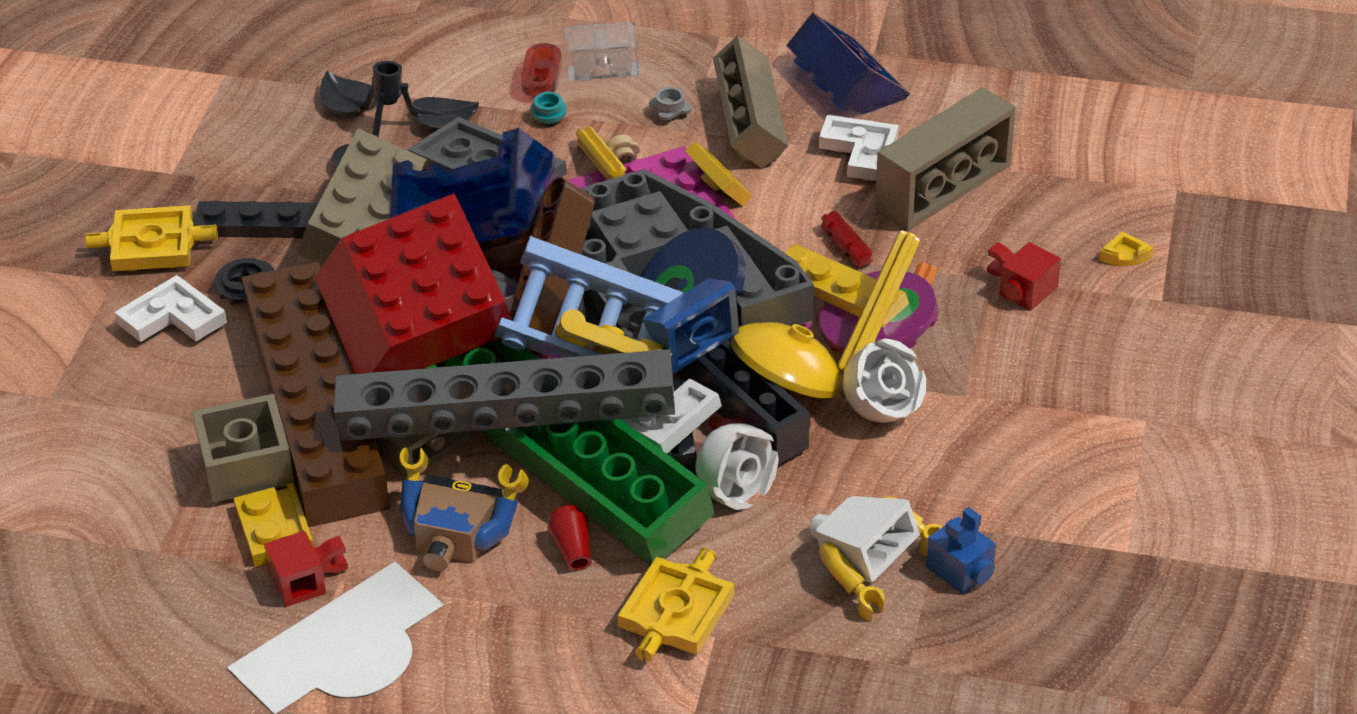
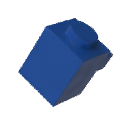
(961, 552)

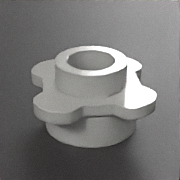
(670, 103)

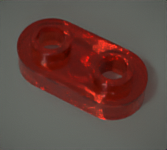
(541, 69)

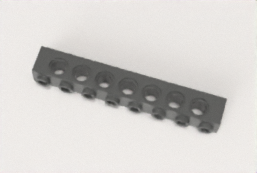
(504, 395)

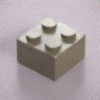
(243, 447)

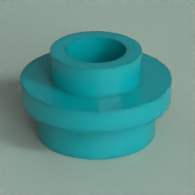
(548, 108)

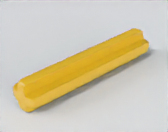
(599, 153)

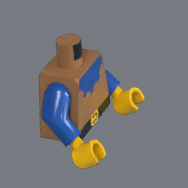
(456, 516)

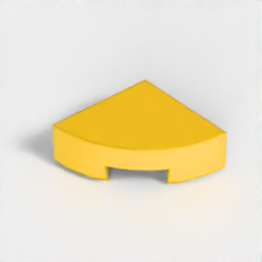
(1125, 251)

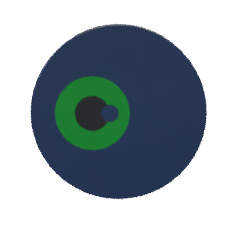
(696, 257)

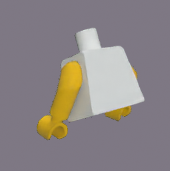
(864, 540)

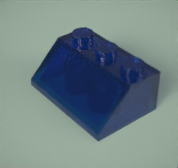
(844, 67)

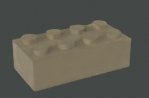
(944, 158)
(355, 195)

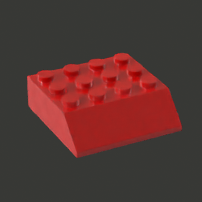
(412, 290)

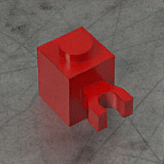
(1026, 275)
(299, 567)

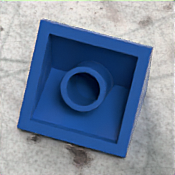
(695, 321)

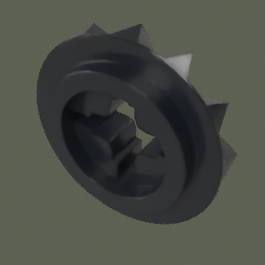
(229, 280)

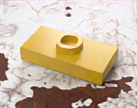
(717, 175)

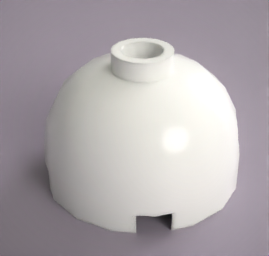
(884, 381)
(737, 464)

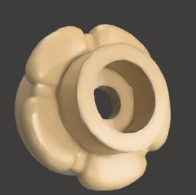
(624, 148)

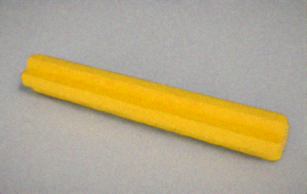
(881, 295)

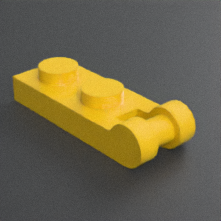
(601, 339)

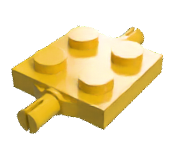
(151, 238)
(676, 605)

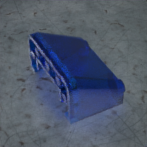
(494, 194)

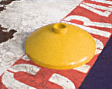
(789, 358)

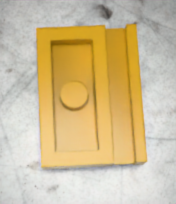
(269, 516)

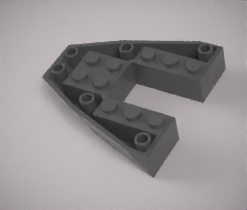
(644, 212)

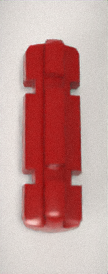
(846, 239)

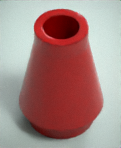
(571, 535)

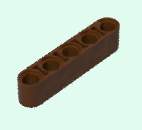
(564, 223)

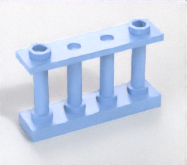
(581, 275)

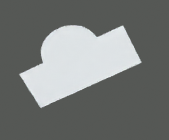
(343, 647)

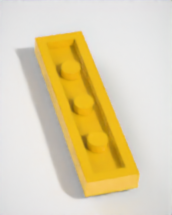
(840, 283)

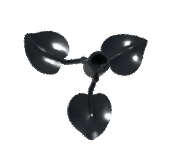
(350, 96)

